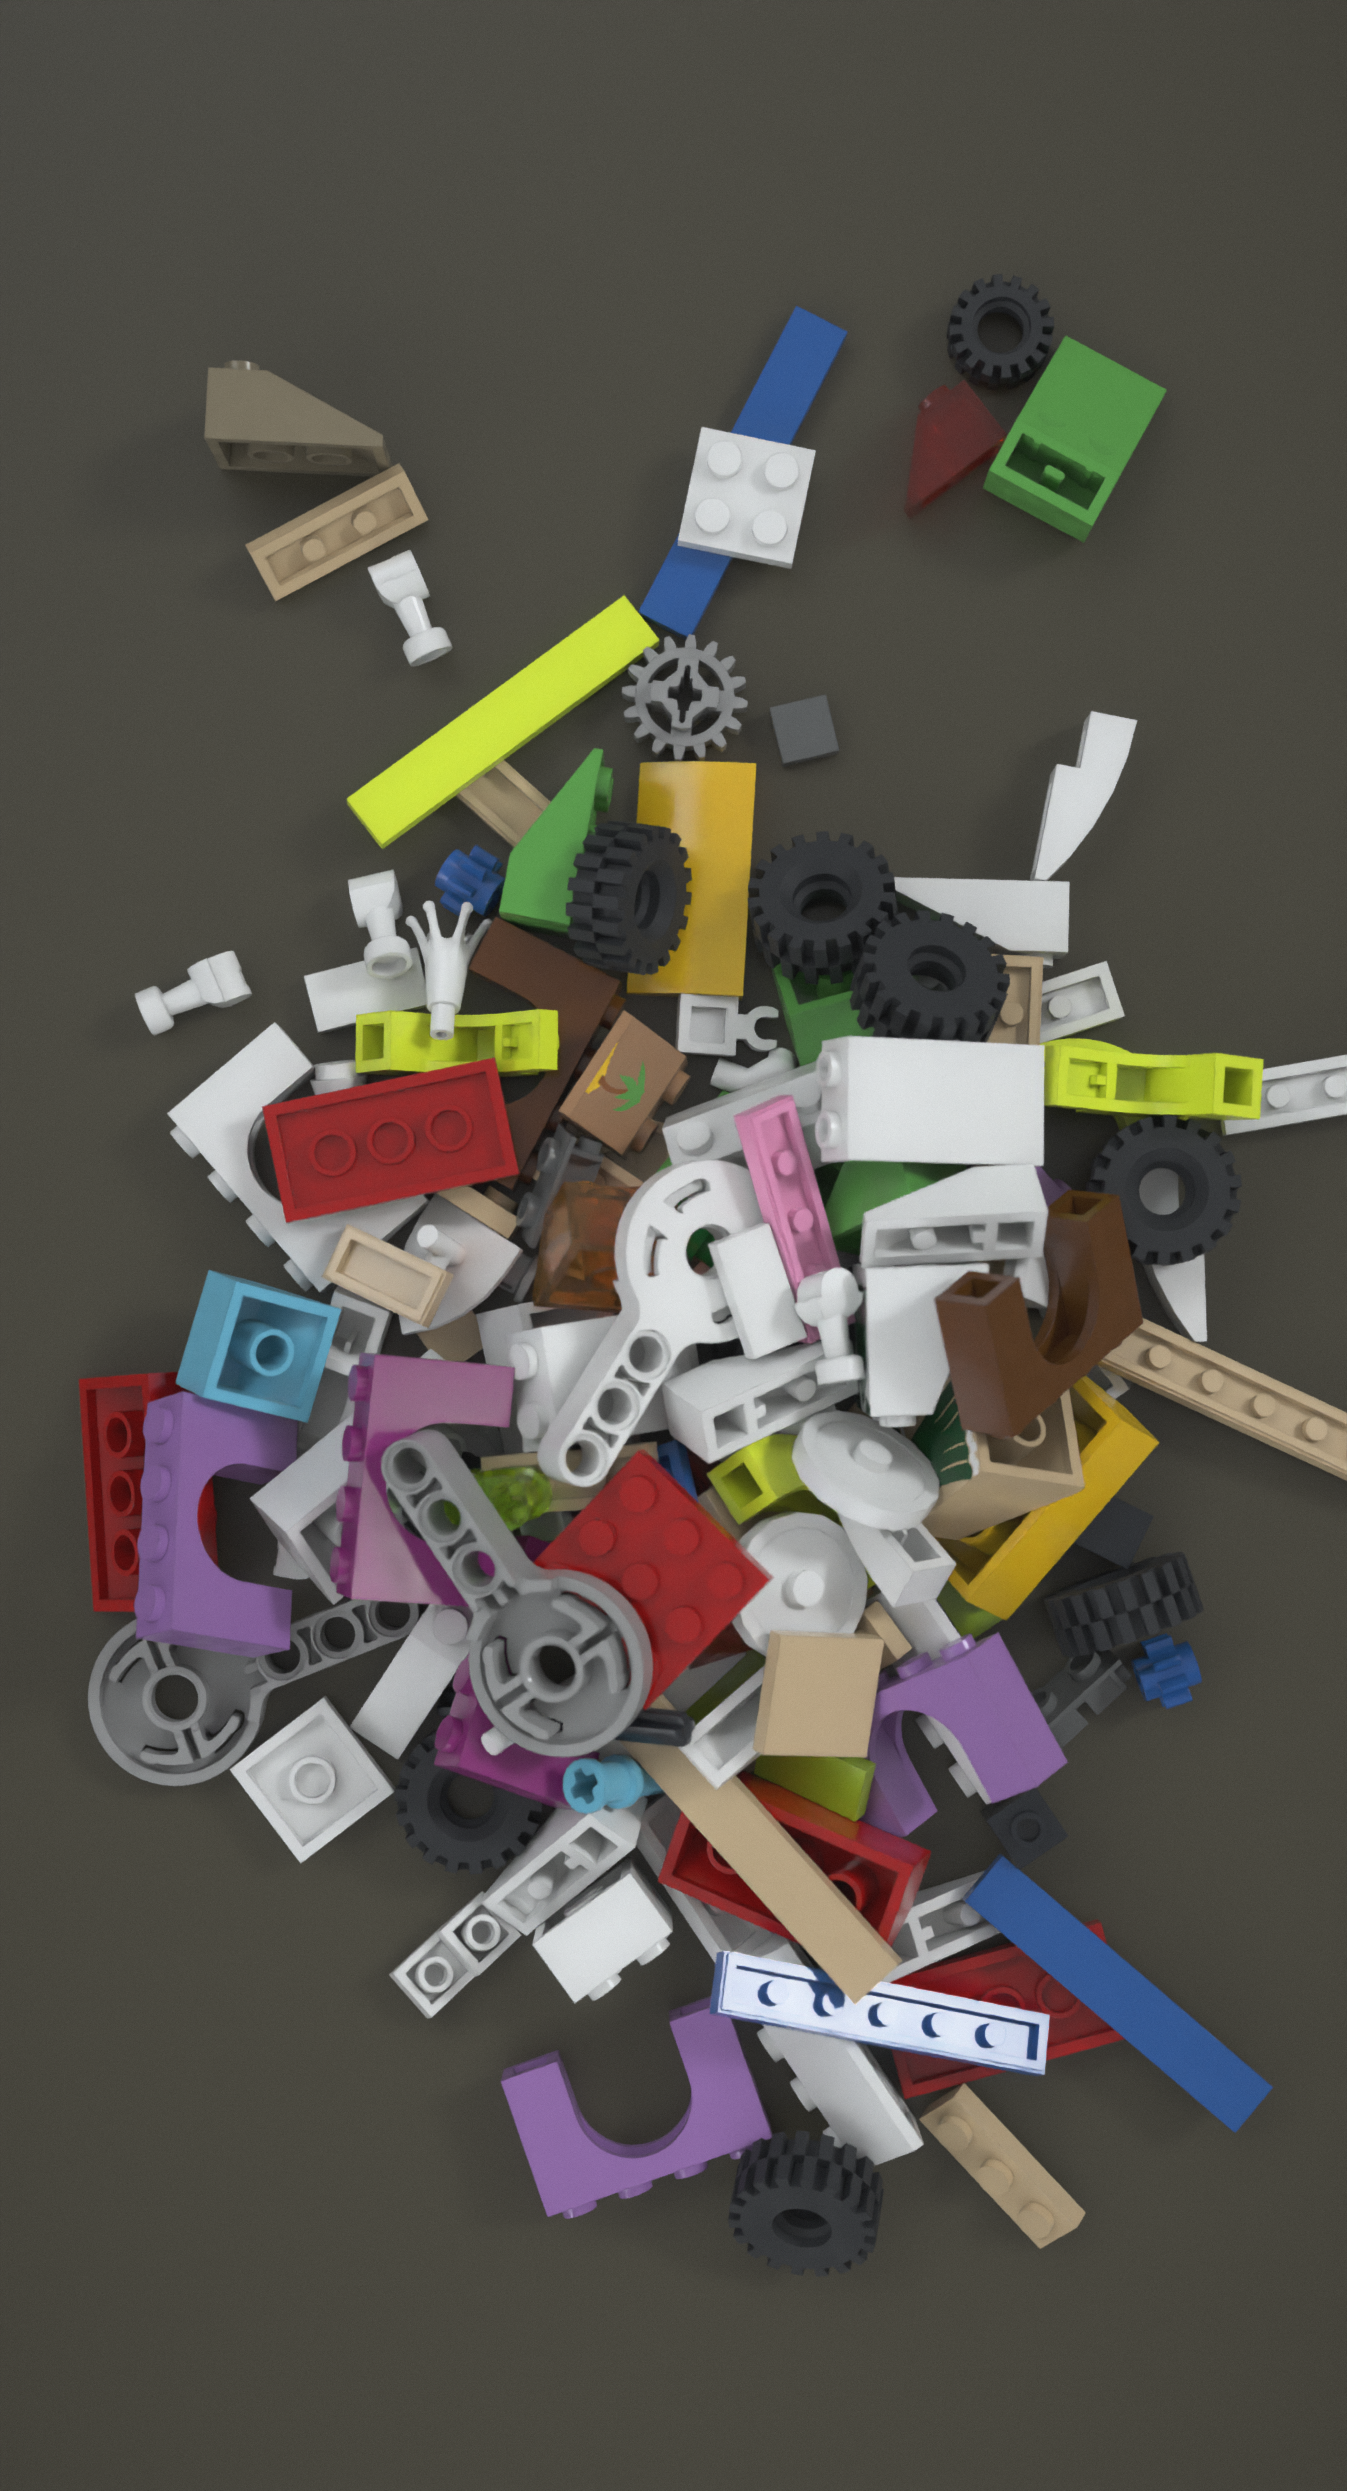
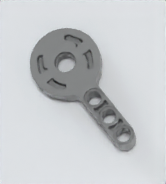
(528, 1610)
(129, 1718)

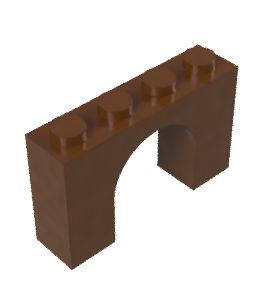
(584, 1004)
(1092, 1307)

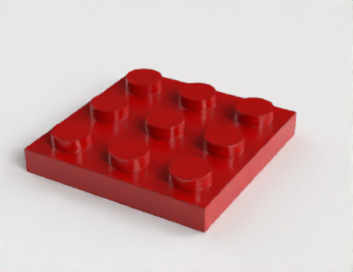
(664, 1559)

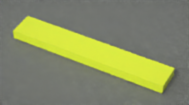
(502, 722)

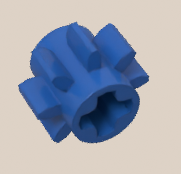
(472, 880)
(1166, 1671)

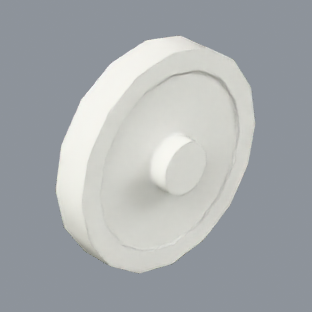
(865, 1470)
(815, 1581)

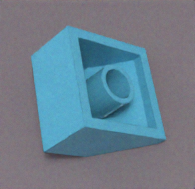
(257, 1347)

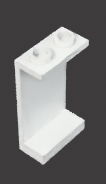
(930, 1101)

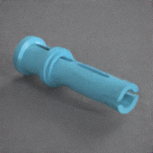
(612, 1782)

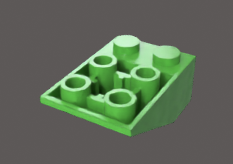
(1073, 438)
(544, 858)

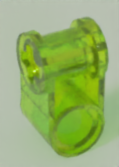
(504, 1483)

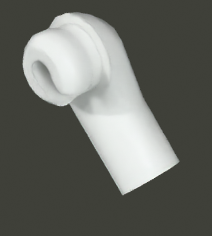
(734, 1077)

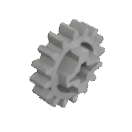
(709, 700)

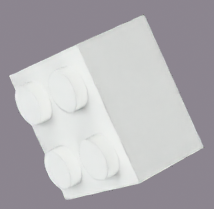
(605, 1931)

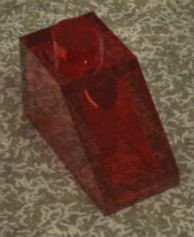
(948, 444)

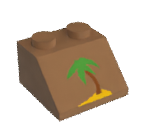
(626, 1087)

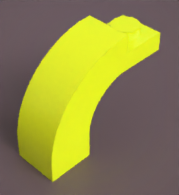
(402, 1044)
(1153, 1085)
(765, 1480)

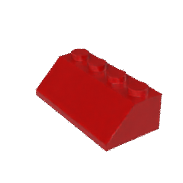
(113, 1468)
(864, 1862)

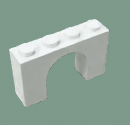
(223, 1125)

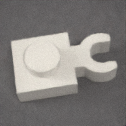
(713, 1025)

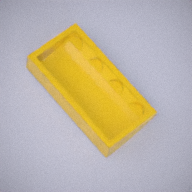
(713, 816)

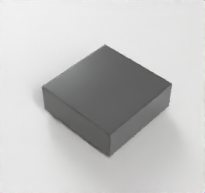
(804, 730)

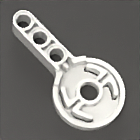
(660, 1310)

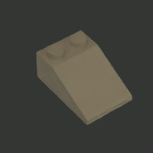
(275, 427)

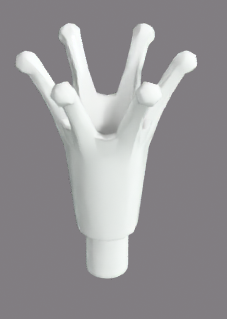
(446, 966)

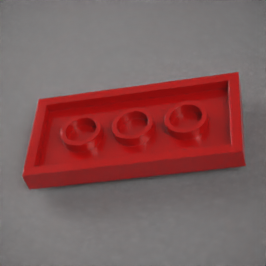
(390, 1140)
(1009, 1979)

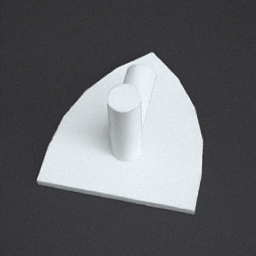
(464, 1248)

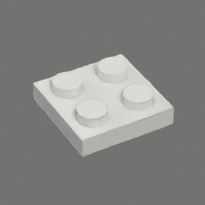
(746, 497)
(313, 1779)

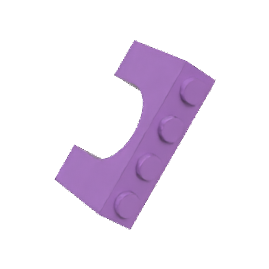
(180, 1589)
(987, 1709)
(580, 2166)

